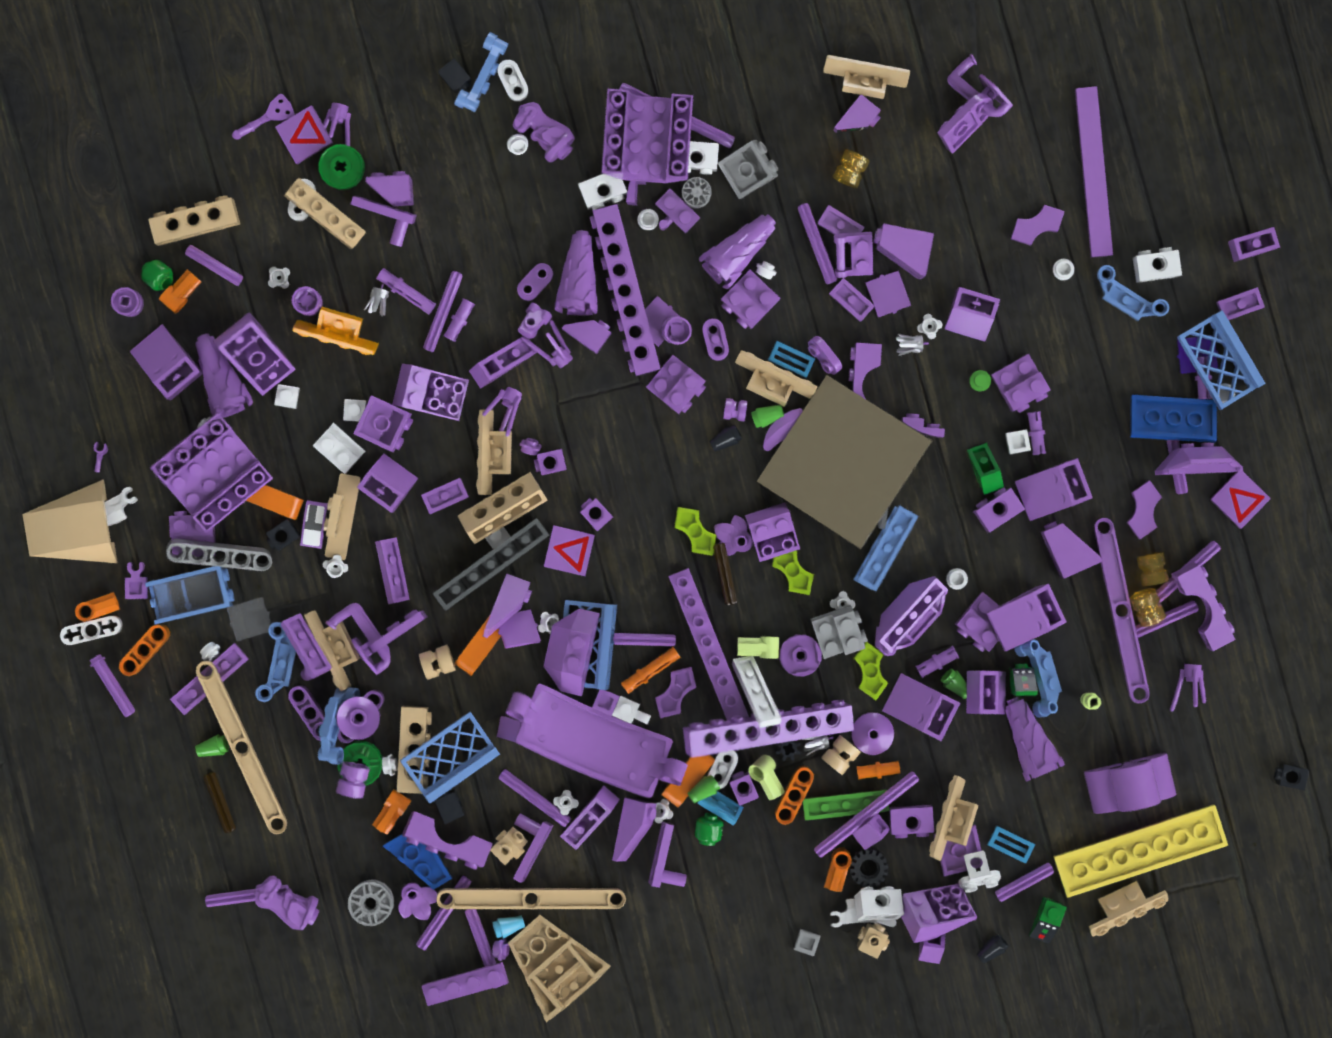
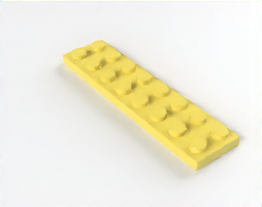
(1140, 851)

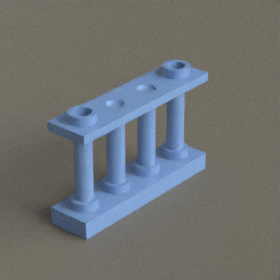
(885, 548)

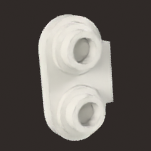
(982, 877)

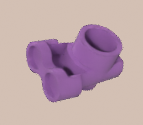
(533, 321)

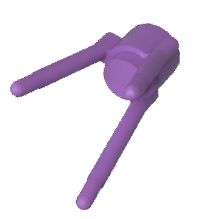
(337, 114)
(561, 355)
(511, 399)
(1193, 674)

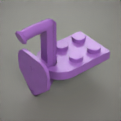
(975, 111)
(376, 641)

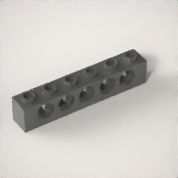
(491, 564)

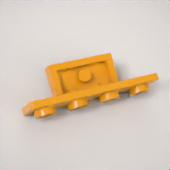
(337, 329)

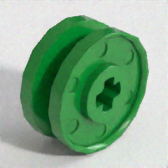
(347, 155)
(369, 753)

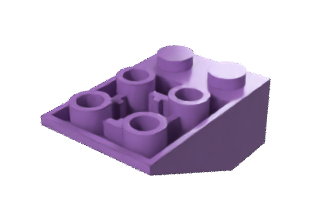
(166, 362)
(430, 392)
(1053, 489)
(1026, 617)
(921, 707)
(936, 911)

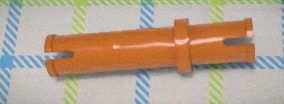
(647, 672)

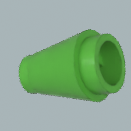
(766, 415)
(955, 682)
(212, 747)
(704, 788)

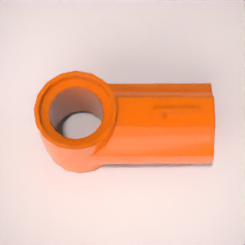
(176, 296)
(99, 607)
(393, 808)
(837, 871)

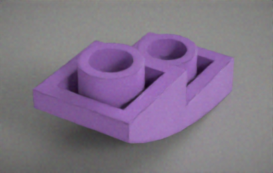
(917, 424)

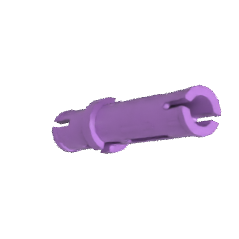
(400, 287)

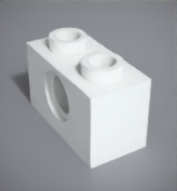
(709, 155)
(593, 199)
(1146, 272)
(868, 909)

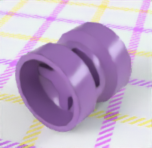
(730, 409)

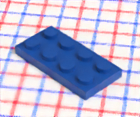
(1173, 418)

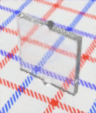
(249, 618)

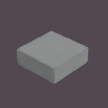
(807, 942)

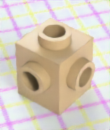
(509, 845)
(875, 946)

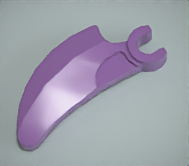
(780, 429)

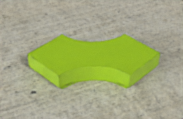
(700, 538)
(798, 579)
(872, 680)

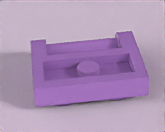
(861, 254)

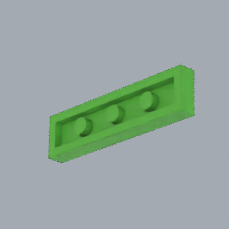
(839, 805)

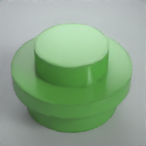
(980, 380)

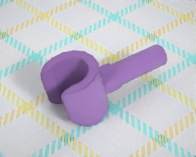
(99, 456)

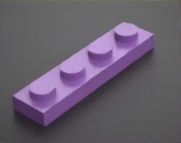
(194, 693)
(465, 983)

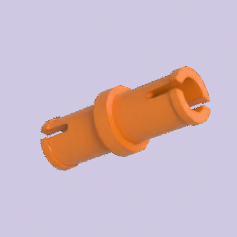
(878, 770)

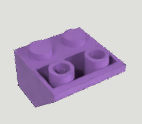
(394, 189)
(972, 314)
(387, 483)
(772, 532)
(986, 692)

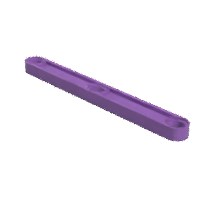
(1125, 625)

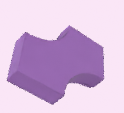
(1028, 229)
(1145, 501)
(670, 701)

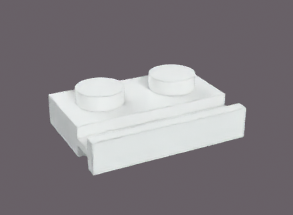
(339, 448)

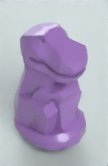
(550, 134)
(290, 907)

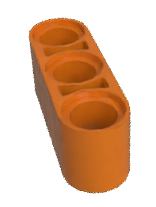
(277, 501)
(477, 650)
(135, 654)
(695, 771)
(794, 805)

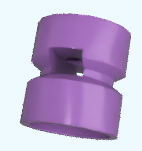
(307, 301)
(127, 302)
(676, 330)
(352, 781)

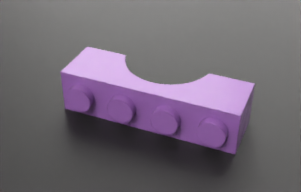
(865, 358)
(1215, 629)
(422, 830)

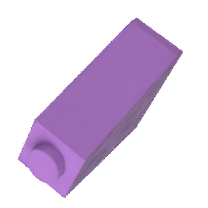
(1068, 550)

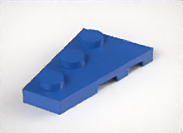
(422, 862)

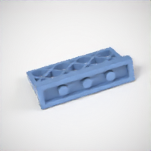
(1233, 348)
(605, 640)
(463, 769)

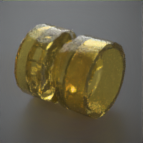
(850, 170)
(1153, 569)
(1147, 605)

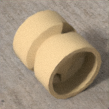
(444, 659)
(838, 762)

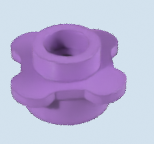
(530, 446)
(501, 949)

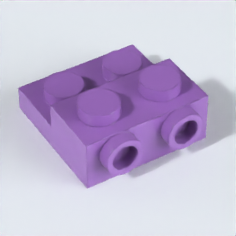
(749, 300)
(1021, 383)
(676, 385)
(383, 424)
(185, 527)
(977, 624)

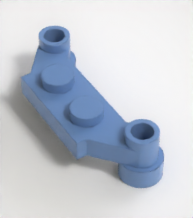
(496, 47)
(1127, 300)
(281, 664)
(1045, 676)
(329, 729)

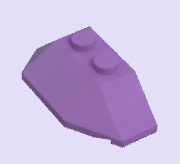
(1198, 460)
(911, 613)
(571, 650)

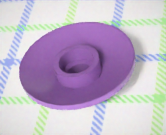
(868, 723)
(350, 726)

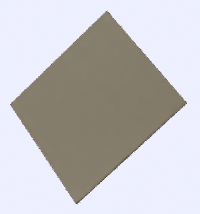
(844, 461)

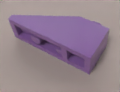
(501, 362)
(509, 602)
(590, 817)
(634, 823)

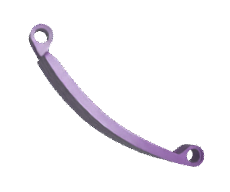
(594, 742)

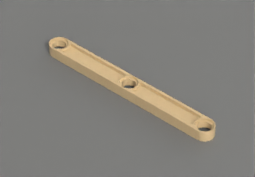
(234, 733)
(546, 898)

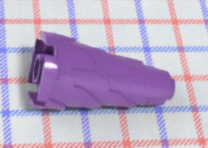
(734, 253)
(578, 278)
(221, 381)
(1034, 748)

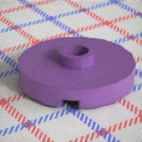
(811, 658)

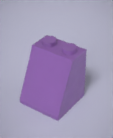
(905, 247)

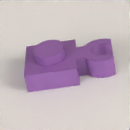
(135, 586)

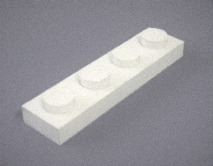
(756, 691)

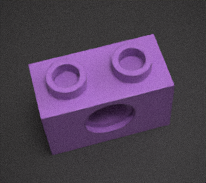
(1254, 244)
(1011, 507)
(898, 819)

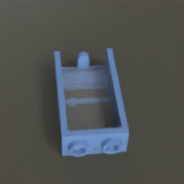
(190, 593)

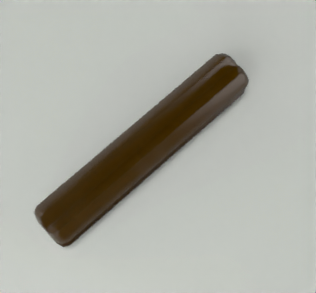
(725, 573)
(219, 802)

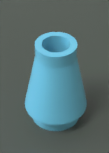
(506, 926)

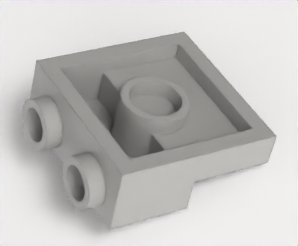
(748, 168)
(839, 632)

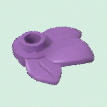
(732, 533)
(419, 904)

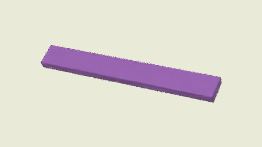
(1093, 172)

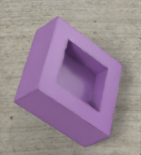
(605, 702)

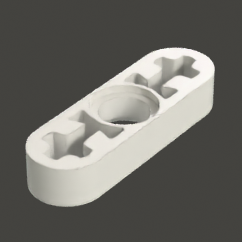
(77, 639)

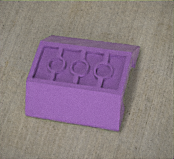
(647, 137)
(211, 472)

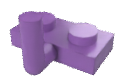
(676, 211)

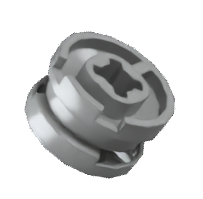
(696, 192)

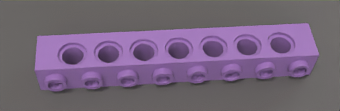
(611, 216)
(708, 644)
(841, 722)

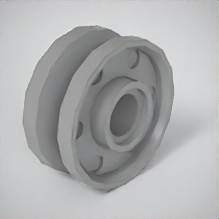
(370, 889)

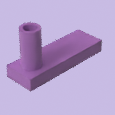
(402, 217)
(306, 647)
(541, 833)
(657, 872)

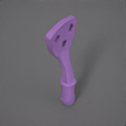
(269, 115)

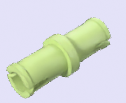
(1095, 700)

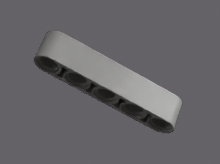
(210, 548)

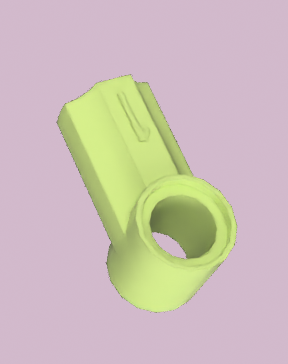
(764, 647)
(763, 772)

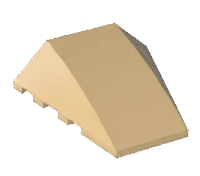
(72, 527)
(554, 965)

